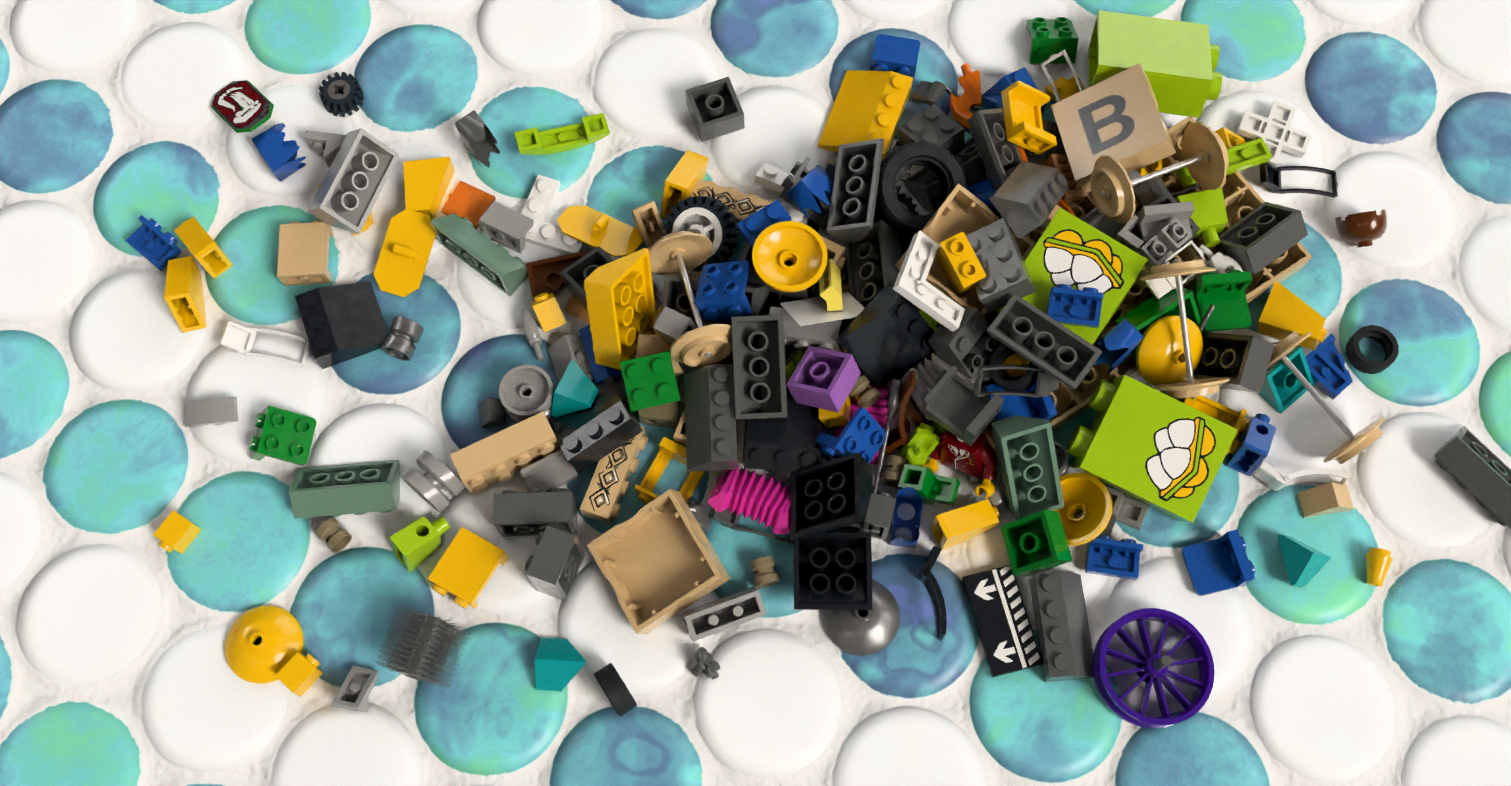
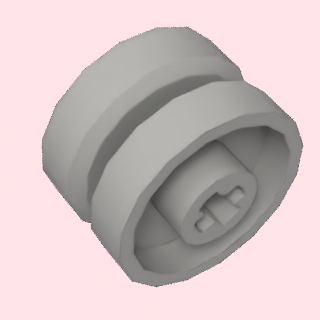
(526, 392)
(436, 477)

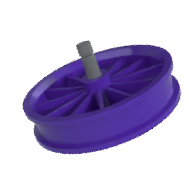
(1153, 668)

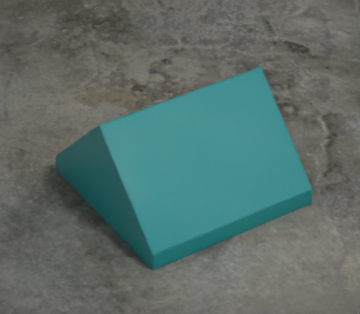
(1281, 385)

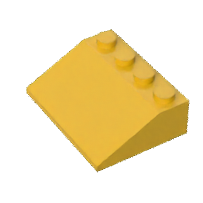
(866, 109)
(620, 307)

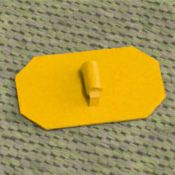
(599, 230)
(404, 253)

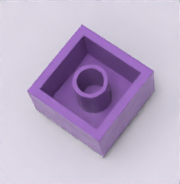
(824, 378)

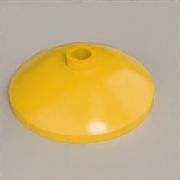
(792, 243)
(1161, 351)
(1085, 495)
(280, 642)

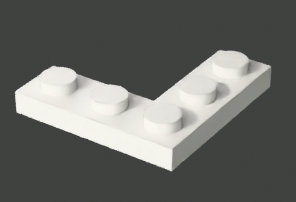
(772, 178)
(537, 208)
(913, 285)

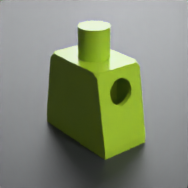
(1208, 214)
(418, 541)

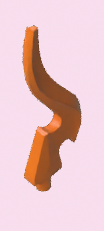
(971, 97)

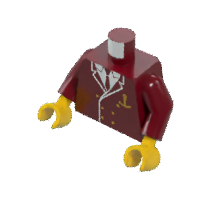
(975, 460)

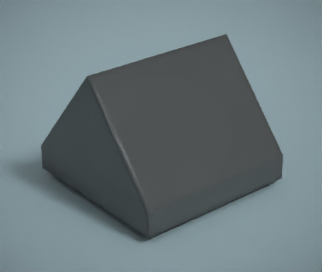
(492, 412)

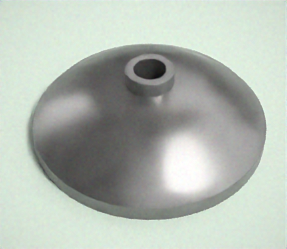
(865, 634)

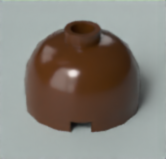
(1362, 227)

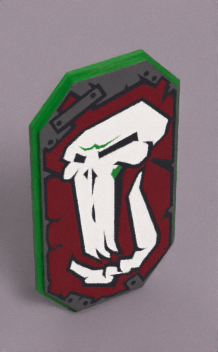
(242, 106)

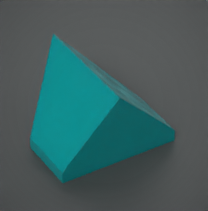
(573, 392)
(1300, 560)
(556, 664)

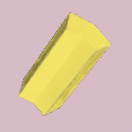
(830, 287)

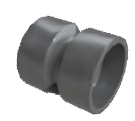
(402, 338)

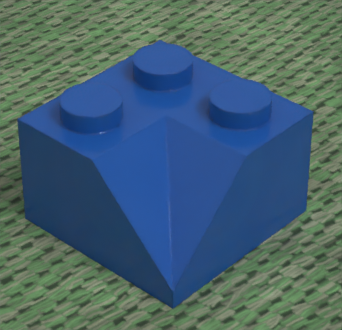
(993, 99)

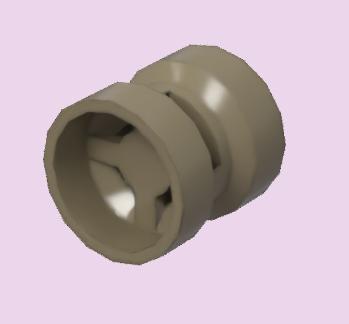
(864, 392)
(893, 470)
(333, 534)
(764, 572)

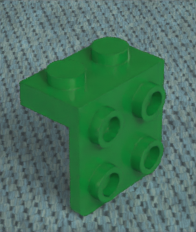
(1051, 38)
(1228, 296)
(282, 436)

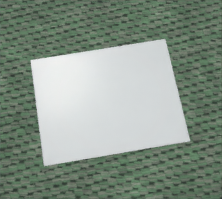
(815, 310)

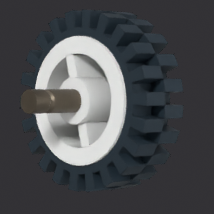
(707, 218)

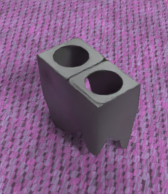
(477, 137)

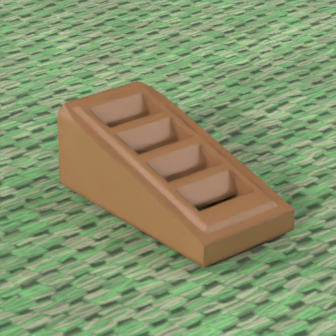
(1062, 165)

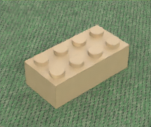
(505, 453)

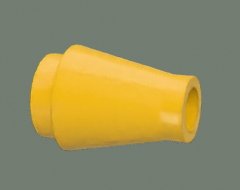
(1377, 565)

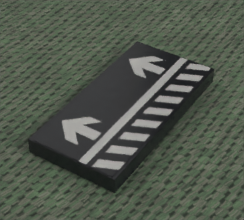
(1002, 621)

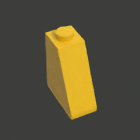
(682, 180)
(426, 184)
(203, 247)
(185, 293)
(1287, 314)
(964, 523)

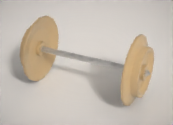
(1202, 154)
(679, 254)
(1190, 387)
(1356, 443)

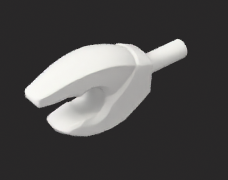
(1220, 261)

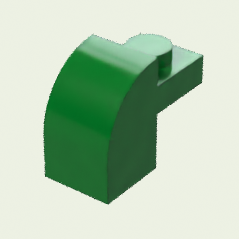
(929, 486)

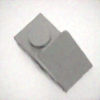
(325, 143)
(356, 689)

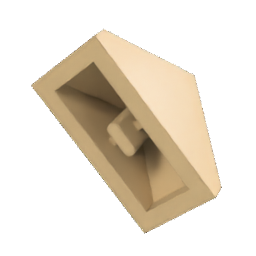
(648, 223)
(1325, 500)

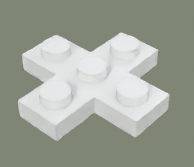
(1275, 131)

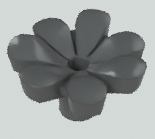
(705, 664)

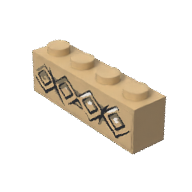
(739, 203)
(611, 480)

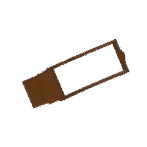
(900, 435)

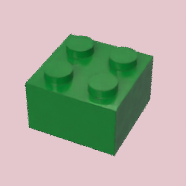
(650, 380)
(1036, 543)

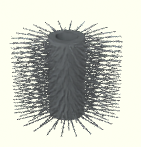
(423, 647)

